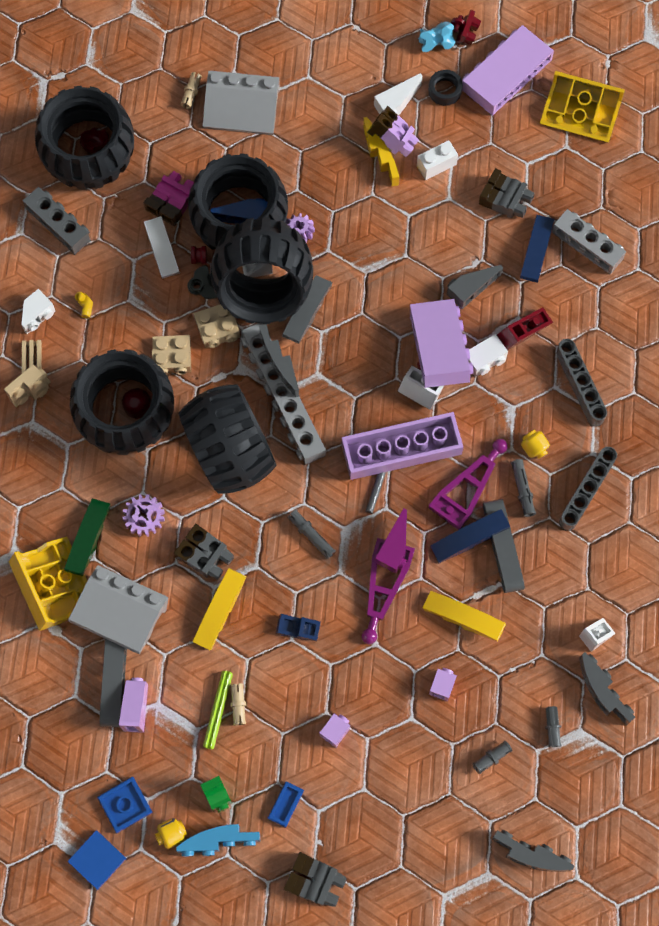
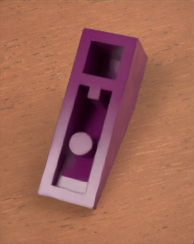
(394, 548)

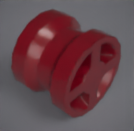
(198, 255)

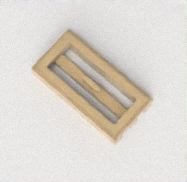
(31, 344)

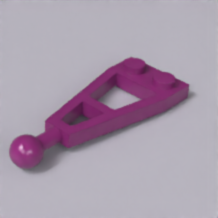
(449, 509)
(369, 635)

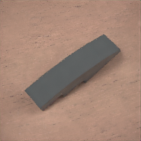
(304, 317)
(280, 363)

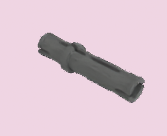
(525, 495)
(313, 536)

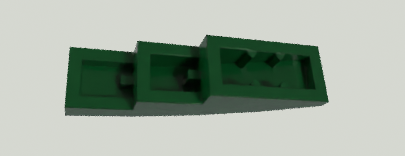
(87, 537)

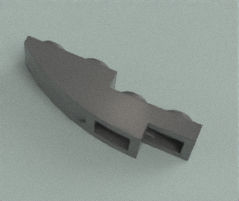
(598, 683)
(540, 858)

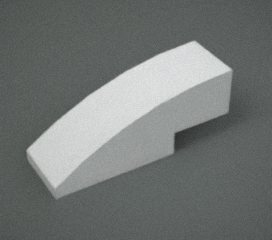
(161, 247)

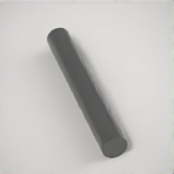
(375, 492)

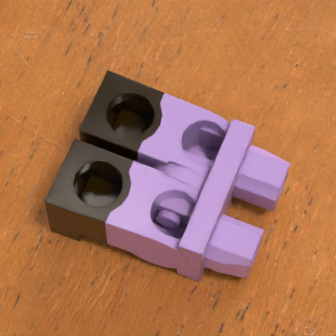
(394, 132)

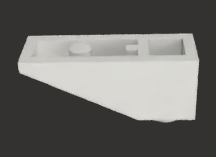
(398, 96)

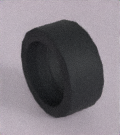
(445, 75)

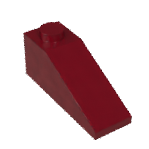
(524, 328)

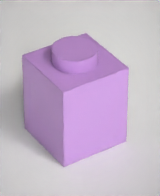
(443, 684)
(335, 729)

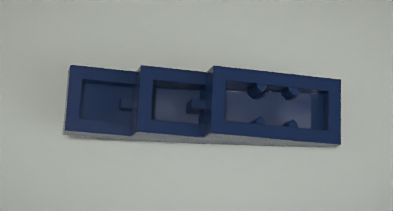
(537, 248)
(469, 536)

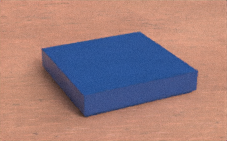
(124, 804)
(97, 860)

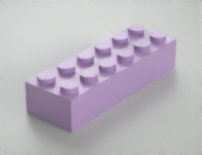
(402, 445)

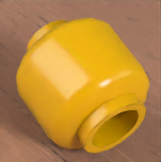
(535, 444)
(170, 833)

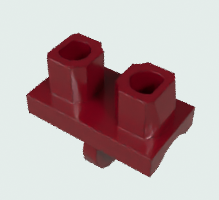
(463, 26)

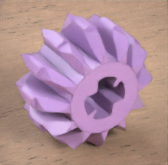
(302, 225)

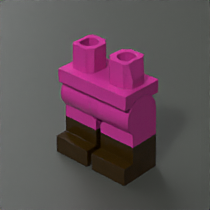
(169, 198)

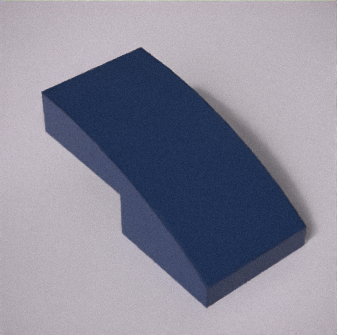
(298, 627)

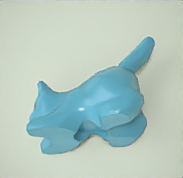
(439, 35)

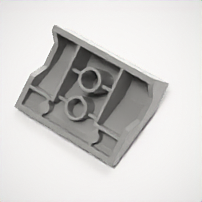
(241, 102)
(118, 609)

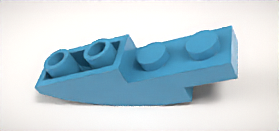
(209, 840)

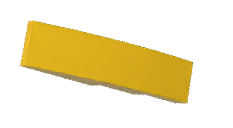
(378, 149)
(219, 609)
(464, 616)

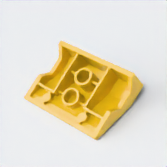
(582, 106)
(45, 584)

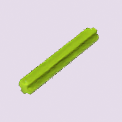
(217, 711)

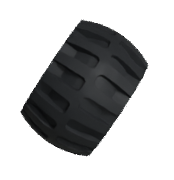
(74, 107)
(229, 173)
(265, 243)
(121, 366)
(227, 439)

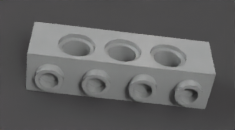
(590, 250)

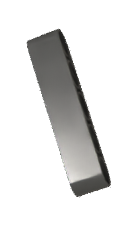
(581, 391)
(589, 480)
(505, 552)
(112, 684)

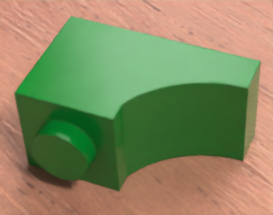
(216, 794)

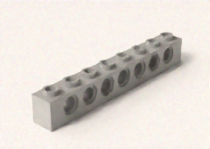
(307, 453)

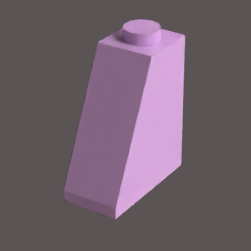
(134, 706)

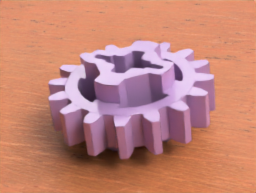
(137, 519)

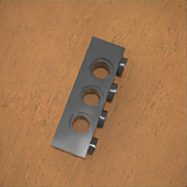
(73, 241)

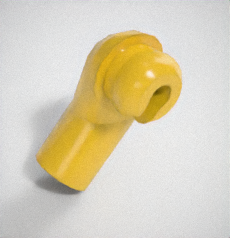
(87, 304)

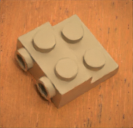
(216, 326)
(172, 353)
(30, 382)

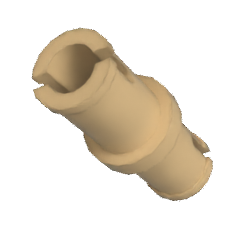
(190, 90)
(238, 704)

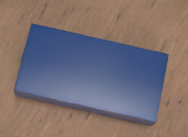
(285, 804)

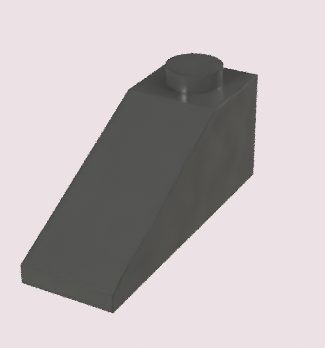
(470, 285)

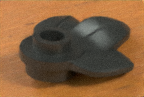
(203, 279)

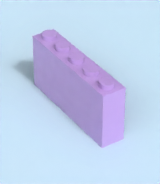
(507, 69)
(440, 343)

